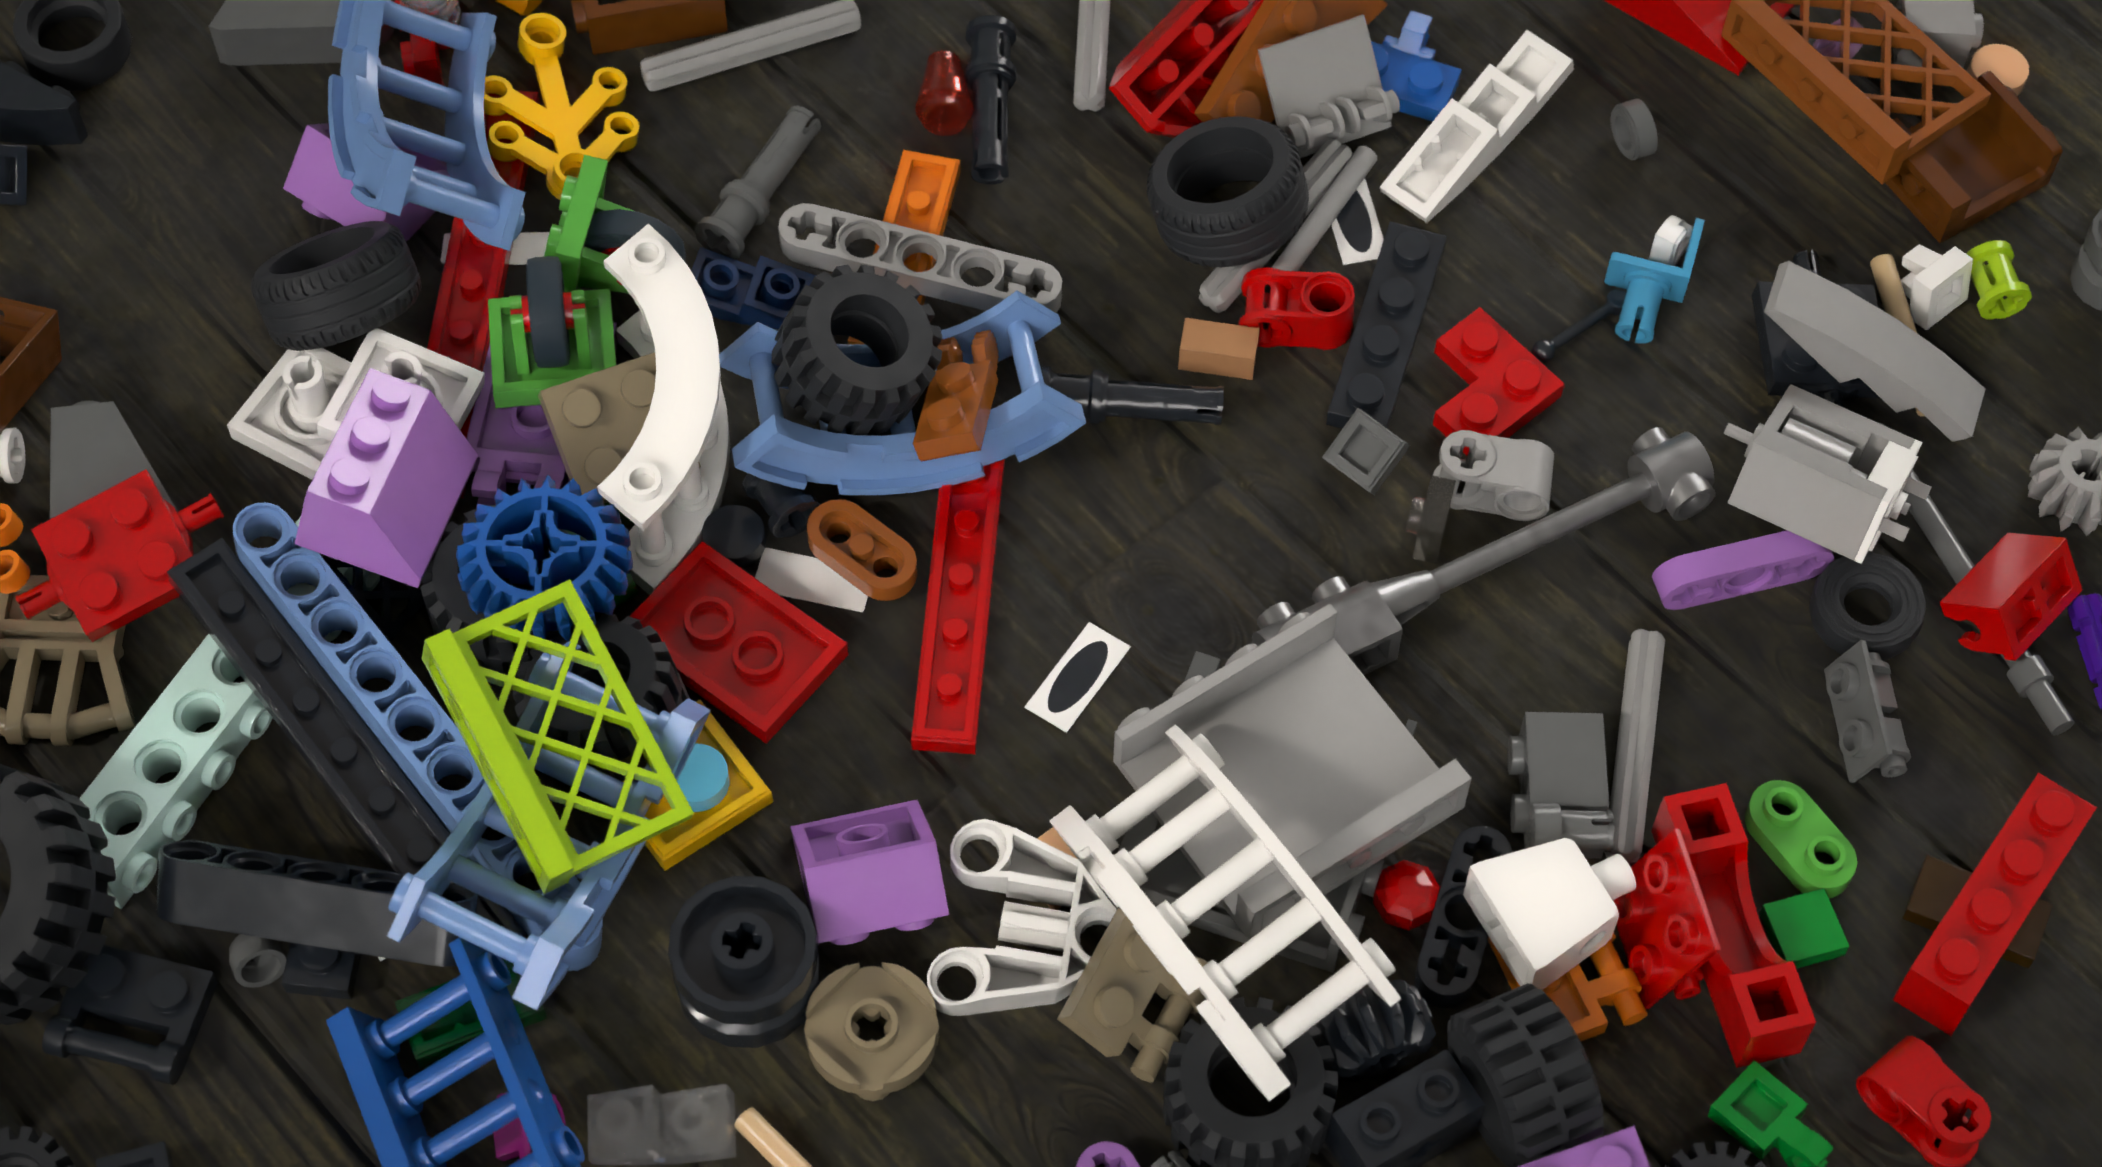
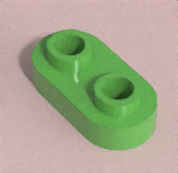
(1796, 837)

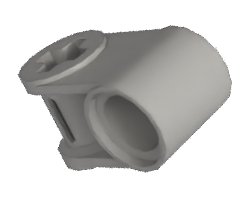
(1499, 474)

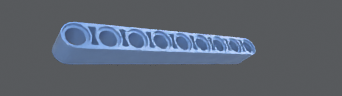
(384, 712)

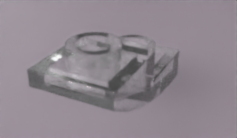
(660, 1128)

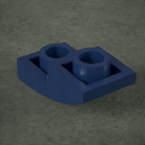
(748, 292)

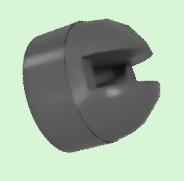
(267, 964)

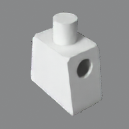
(1547, 907)

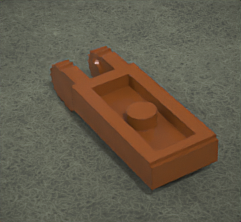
(958, 400)

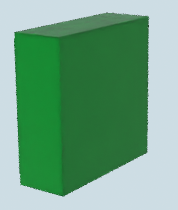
(1804, 928)

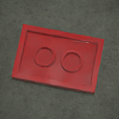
(740, 641)

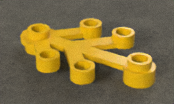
(541, 44)

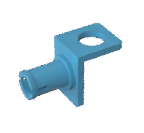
(1647, 285)

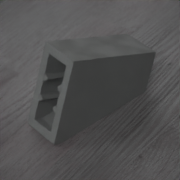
(278, 32)
(91, 454)

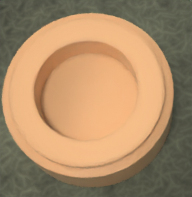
(2003, 62)

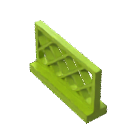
(502, 759)

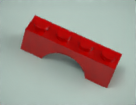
(1994, 904)
(1749, 983)

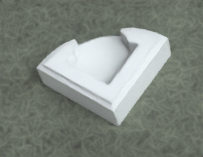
(1670, 241)

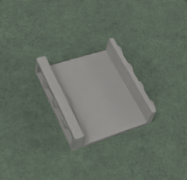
(1309, 756)

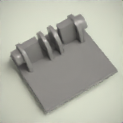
(1327, 86)

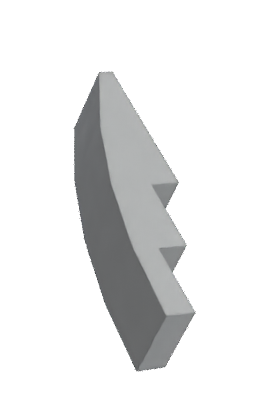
(1866, 343)

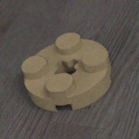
(871, 1066)

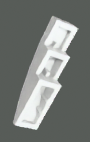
(1477, 128)

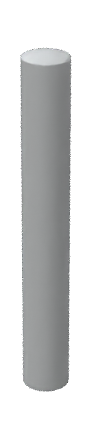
(1326, 210)

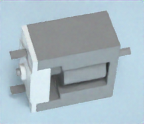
(1827, 474)

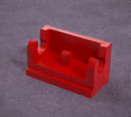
(2014, 593)

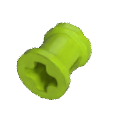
(1997, 280)

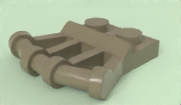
(58, 637)

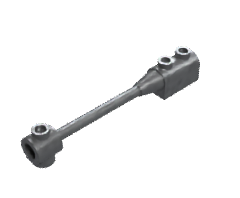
(1662, 475)

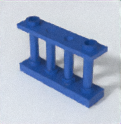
(393, 1102)

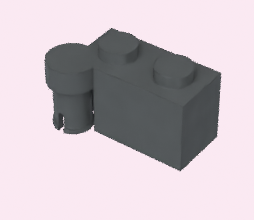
(1561, 781)

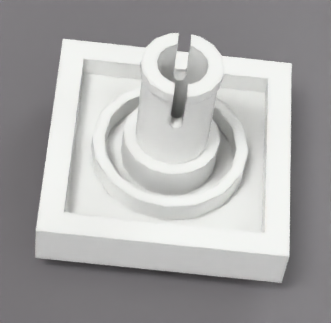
(450, 381)
(286, 408)

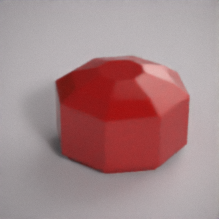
(1406, 894)

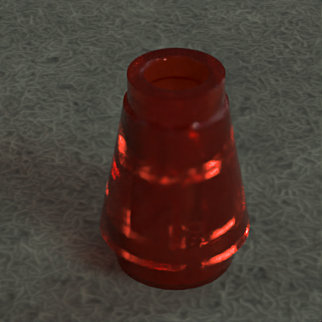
(944, 95)

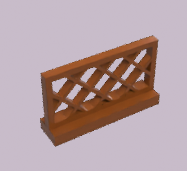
(1822, 83)

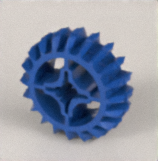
(515, 538)

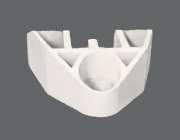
(1029, 872)

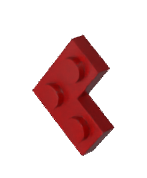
(1503, 379)

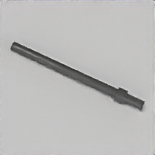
(2028, 673)

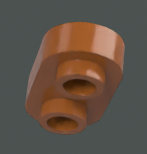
(865, 553)

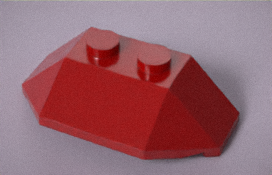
(1179, 61)

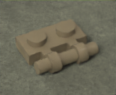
(1114, 994)

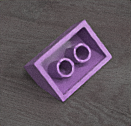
(387, 481)

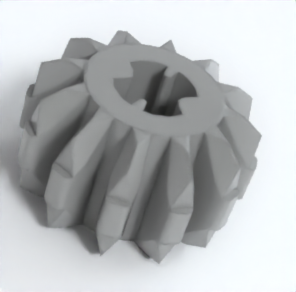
(2069, 480)

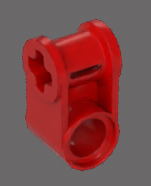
(1295, 308)
(1924, 1101)

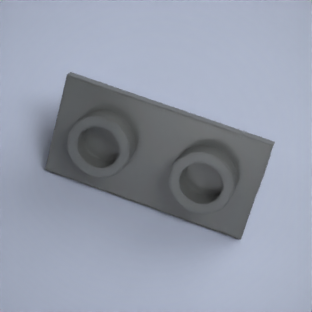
(1859, 696)

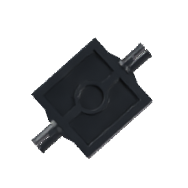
(1788, 362)

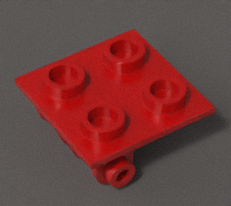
(1666, 923)

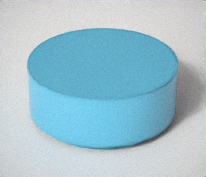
(704, 778)

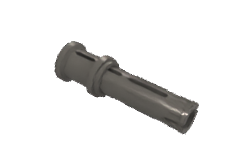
(747, 199)

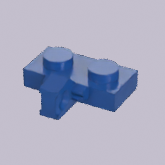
(1411, 73)

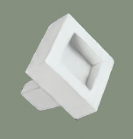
(1935, 283)

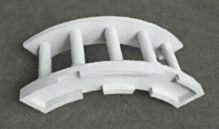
(688, 417)
(1167, 923)

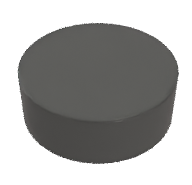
(1634, 129)

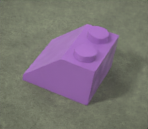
(328, 195)
(870, 872)

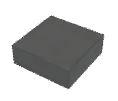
(1366, 451)

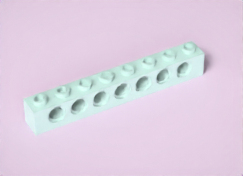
(168, 743)

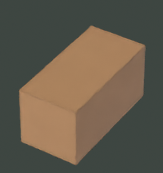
(1218, 348)

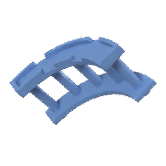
(367, 141)
(889, 463)
(564, 920)

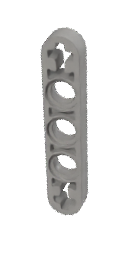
(900, 242)

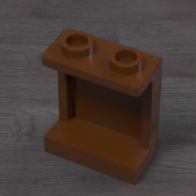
(1977, 164)

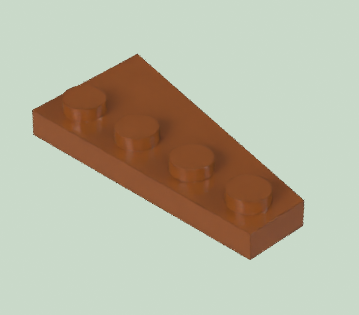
(1241, 83)

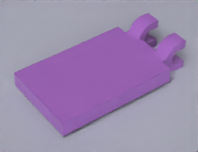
(511, 444)

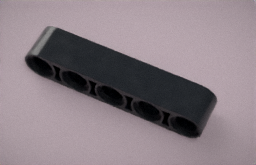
(295, 901)

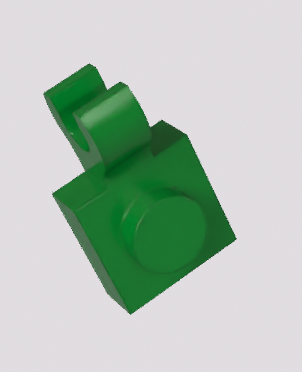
(1767, 1115)

